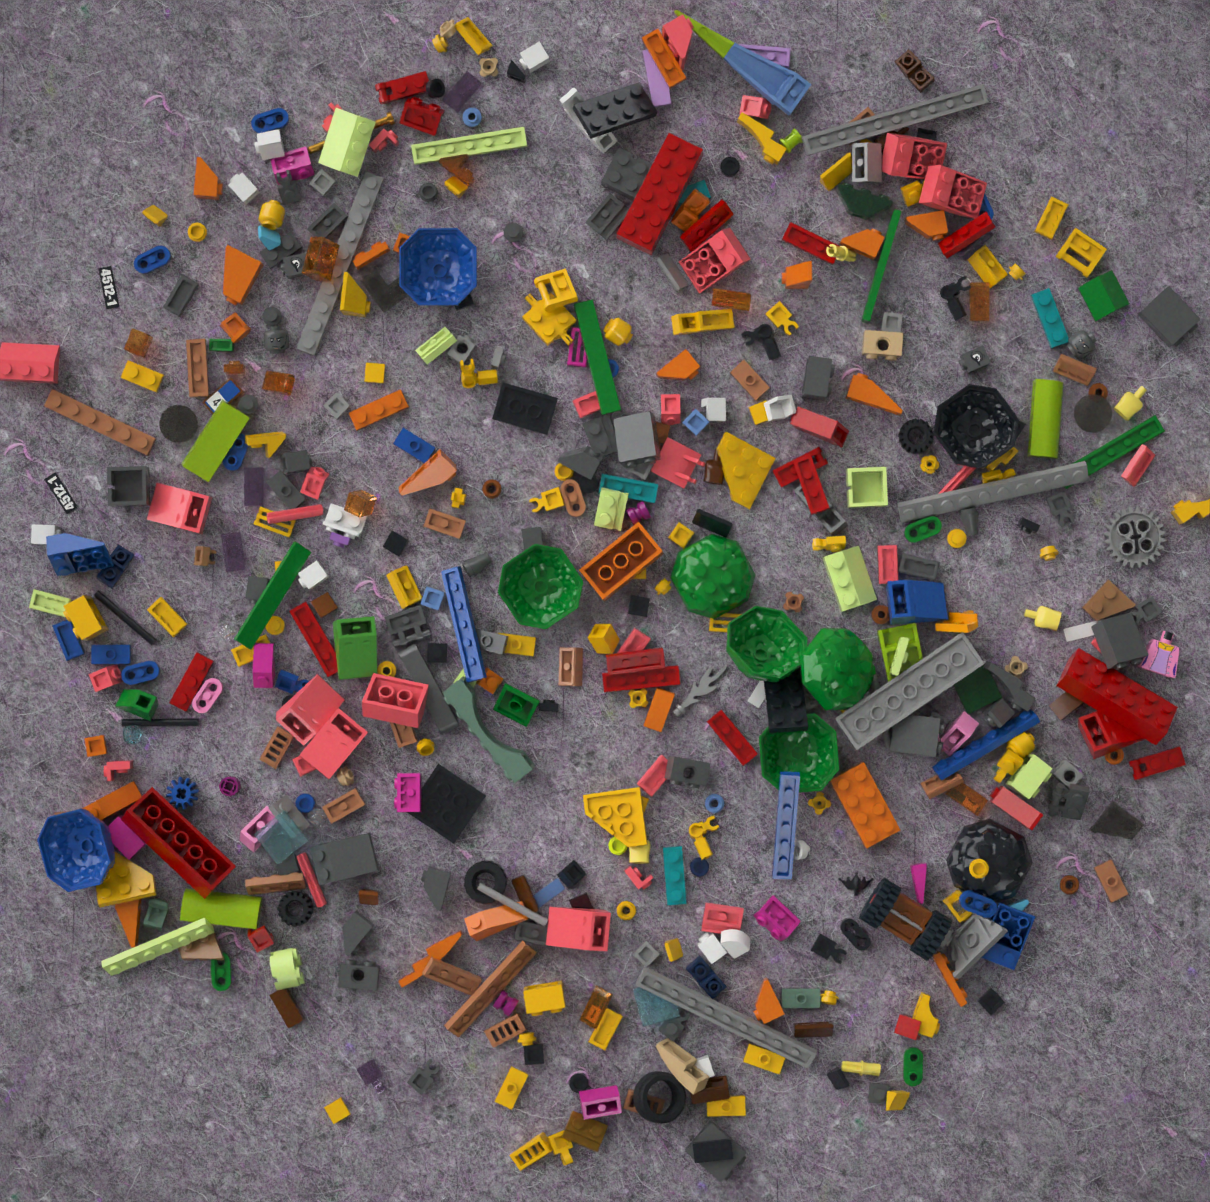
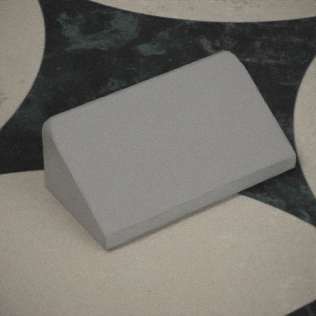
(671, 272)

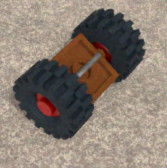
(905, 919)

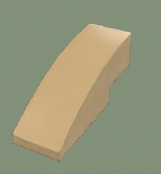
(682, 1066)

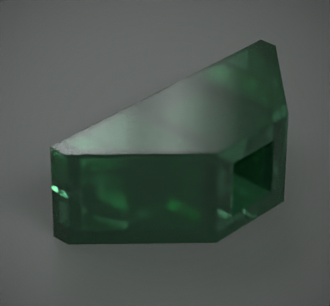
(861, 202)

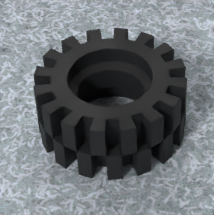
(904, 436)
(284, 912)

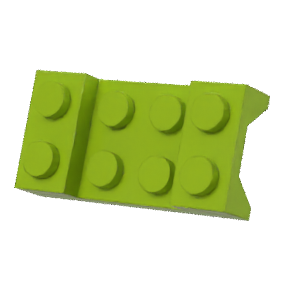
(888, 643)

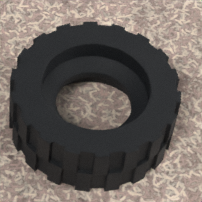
(484, 867)

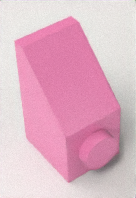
(958, 733)
(247, 833)

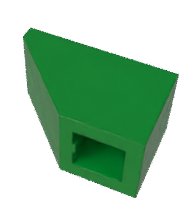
(138, 703)

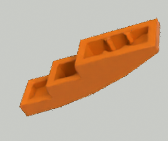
(436, 951)

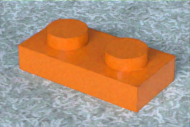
(378, 250)

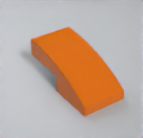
(690, 209)
(659, 709)

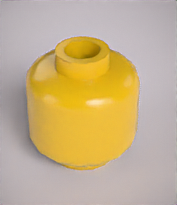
(271, 215)
(618, 331)
(1022, 744)

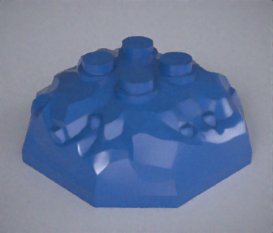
(438, 266)
(76, 849)

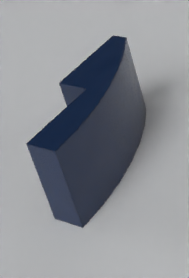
(121, 558)
(706, 977)

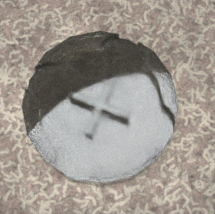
(1092, 413)
(178, 423)

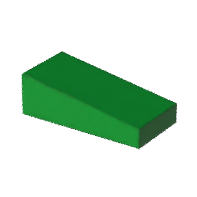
(224, 345)

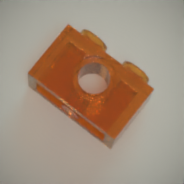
(320, 259)

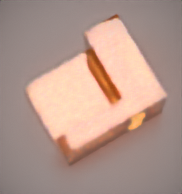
(138, 343)
(360, 503)

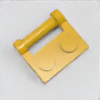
(1083, 246)
(561, 286)

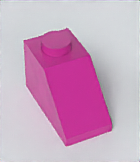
(263, 665)

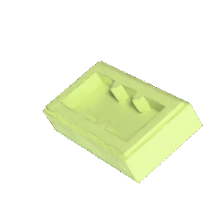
(48, 602)
(900, 656)

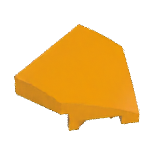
(959, 622)

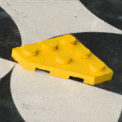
(743, 468)
(619, 814)
(125, 883)

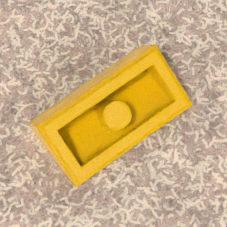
(837, 172)
(987, 266)
(404, 587)

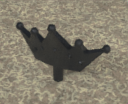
(856, 884)

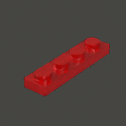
(315, 638)
(641, 679)

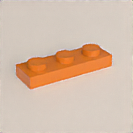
(663, 58)
(378, 410)
(958, 993)

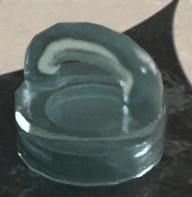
(132, 734)

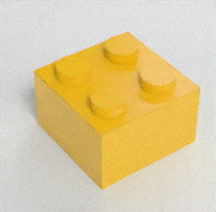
(85, 618)
(544, 998)

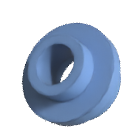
(472, 123)
(719, 807)

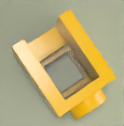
(955, 908)

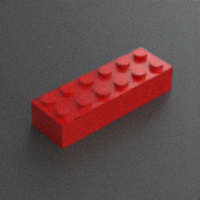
(660, 194)
(1117, 696)
(178, 842)

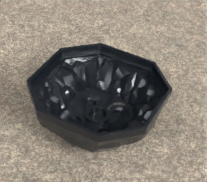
(976, 426)
(1001, 849)

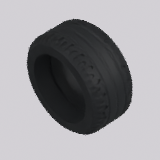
(677, 1102)

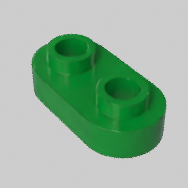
(922, 529)
(221, 971)
(911, 1067)

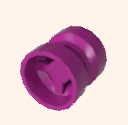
(639, 513)
(233, 785)
(509, 1005)

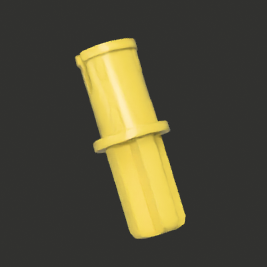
(841, 253)
(861, 1068)

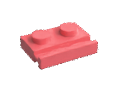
(721, 917)

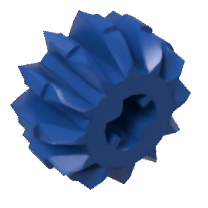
(176, 791)

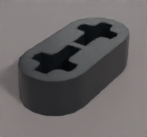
(851, 937)

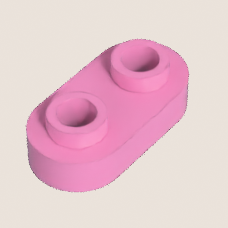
(207, 695)

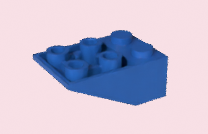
(76, 554)
(915, 601)
(1009, 947)

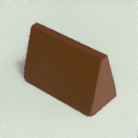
(524, 893)
(287, 1007)
(813, 1029)
(715, 1090)

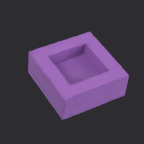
(340, 540)

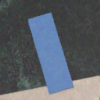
(548, 892)

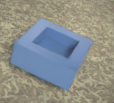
(695, 422)
(432, 598)

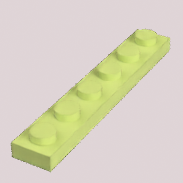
(470, 145)
(158, 946)

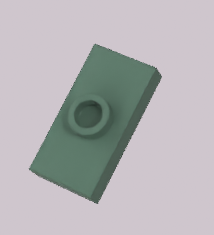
(800, 997)

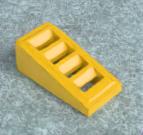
(542, 1138)

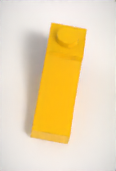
(772, 150)
(702, 321)
(1185, 510)

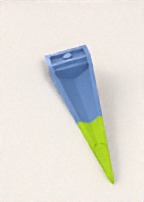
(771, 80)

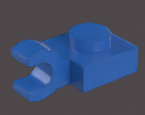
(289, 682)

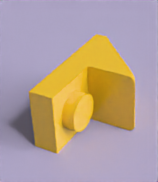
(271, 441)

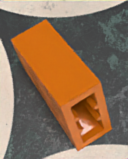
(239, 275)

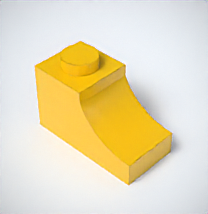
(922, 1013)

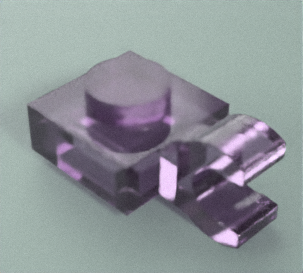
(370, 1074)

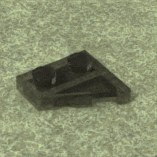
(1117, 822)

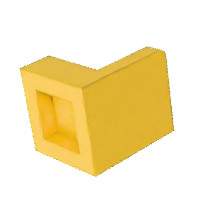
(603, 638)

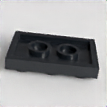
(525, 408)

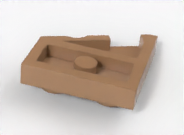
(1107, 601)
(202, 949)

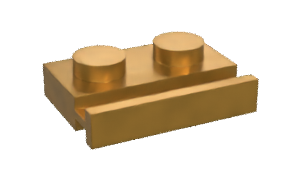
(585, 1132)

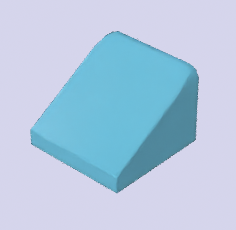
(269, 237)
(1020, 904)

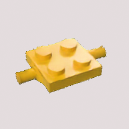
(549, 325)

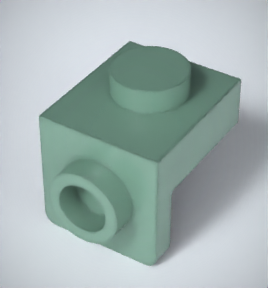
(156, 914)

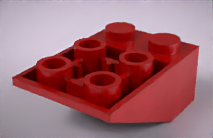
(1104, 734)

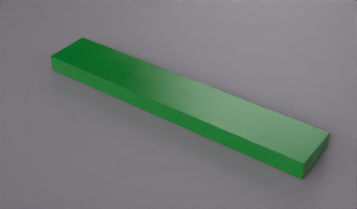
(881, 266)
(597, 357)
(1121, 445)
(272, 595)

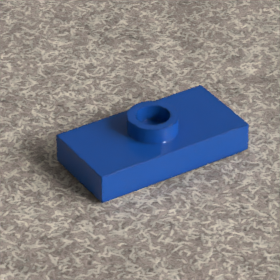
(414, 445)
(110, 654)

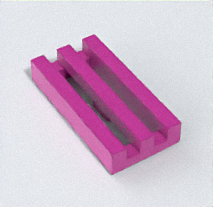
(576, 363)

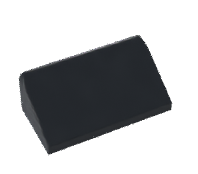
(712, 523)

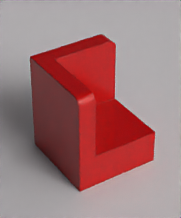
(260, 938)
(908, 1027)

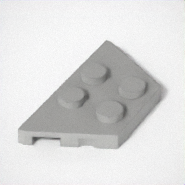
(973, 941)

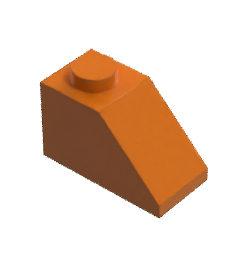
(206, 182)
(929, 225)
(864, 243)
(680, 368)
(767, 1004)

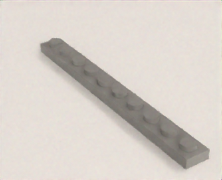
(894, 119)
(348, 244)
(993, 491)
(726, 1017)

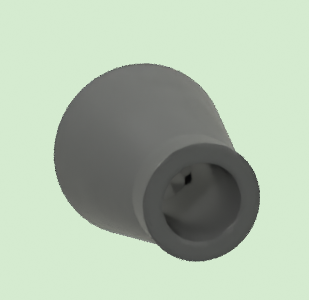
(970, 520)
(476, 564)

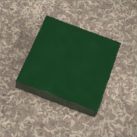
(977, 690)

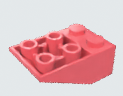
(911, 155)
(952, 191)
(714, 260)
(179, 508)
(309, 709)
(333, 743)
(578, 928)

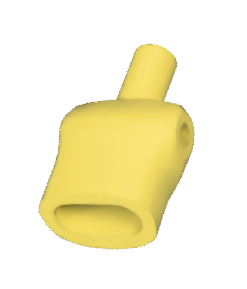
(1130, 404)
(1045, 617)
(639, 854)

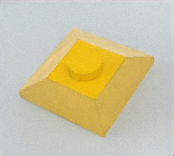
(353, 299)

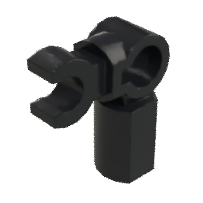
(949, 292)
(764, 332)

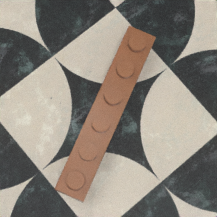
(100, 422)
(490, 989)

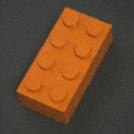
(621, 561)
(864, 804)

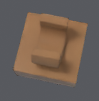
(202, 556)

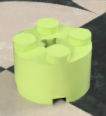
(286, 968)

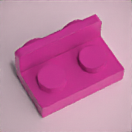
(295, 161)
(408, 792)
(776, 919)

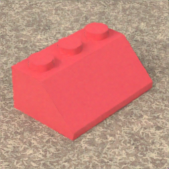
(678, 38)
(29, 363)
(395, 700)

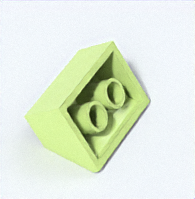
(346, 142)
(849, 578)

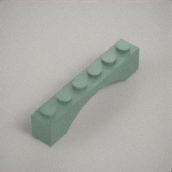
(513, 761)

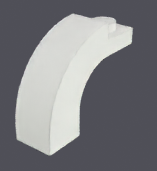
(601, 142)

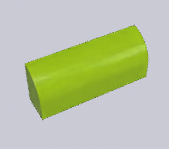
(1045, 418)
(215, 440)
(222, 909)

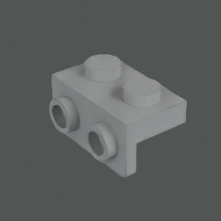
(287, 805)

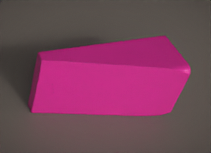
(919, 876)

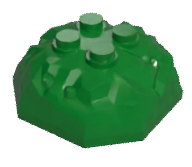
(712, 576)
(540, 586)
(765, 644)
(837, 668)
(808, 752)

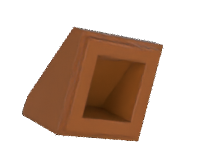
(324, 605)
(369, 897)

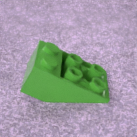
(355, 647)

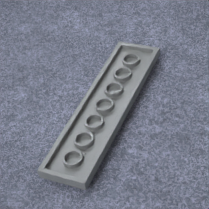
(909, 691)

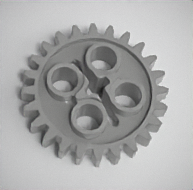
(1151, 534)

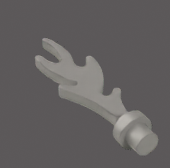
(703, 689)

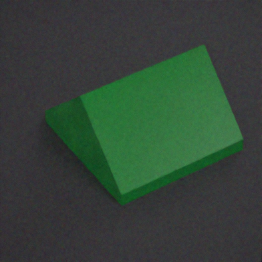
(1103, 295)
(516, 705)

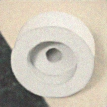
(801, 850)

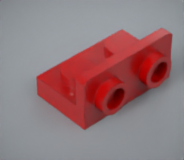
(421, 115)

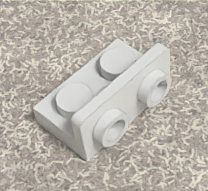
(344, 521)

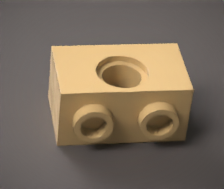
(893, 340)

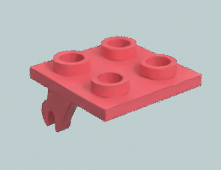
(676, 463)

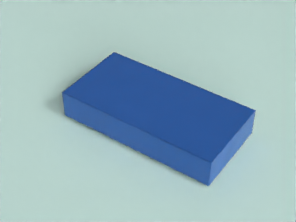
(68, 641)

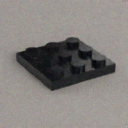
(447, 803)

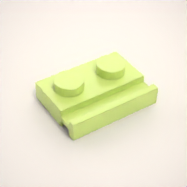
(436, 345)
(611, 509)

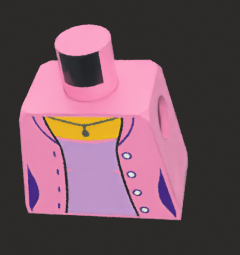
(1161, 656)

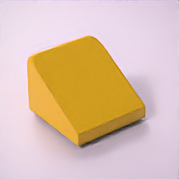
(456, 186)
(155, 215)
(673, 949)
(896, 1099)

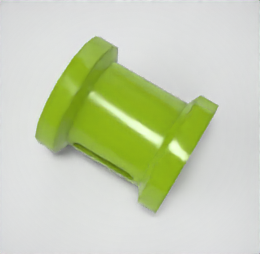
(791, 140)

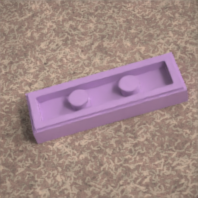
(775, 54)
(657, 86)

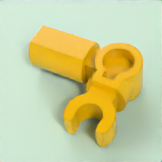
(470, 378)
(696, 831)

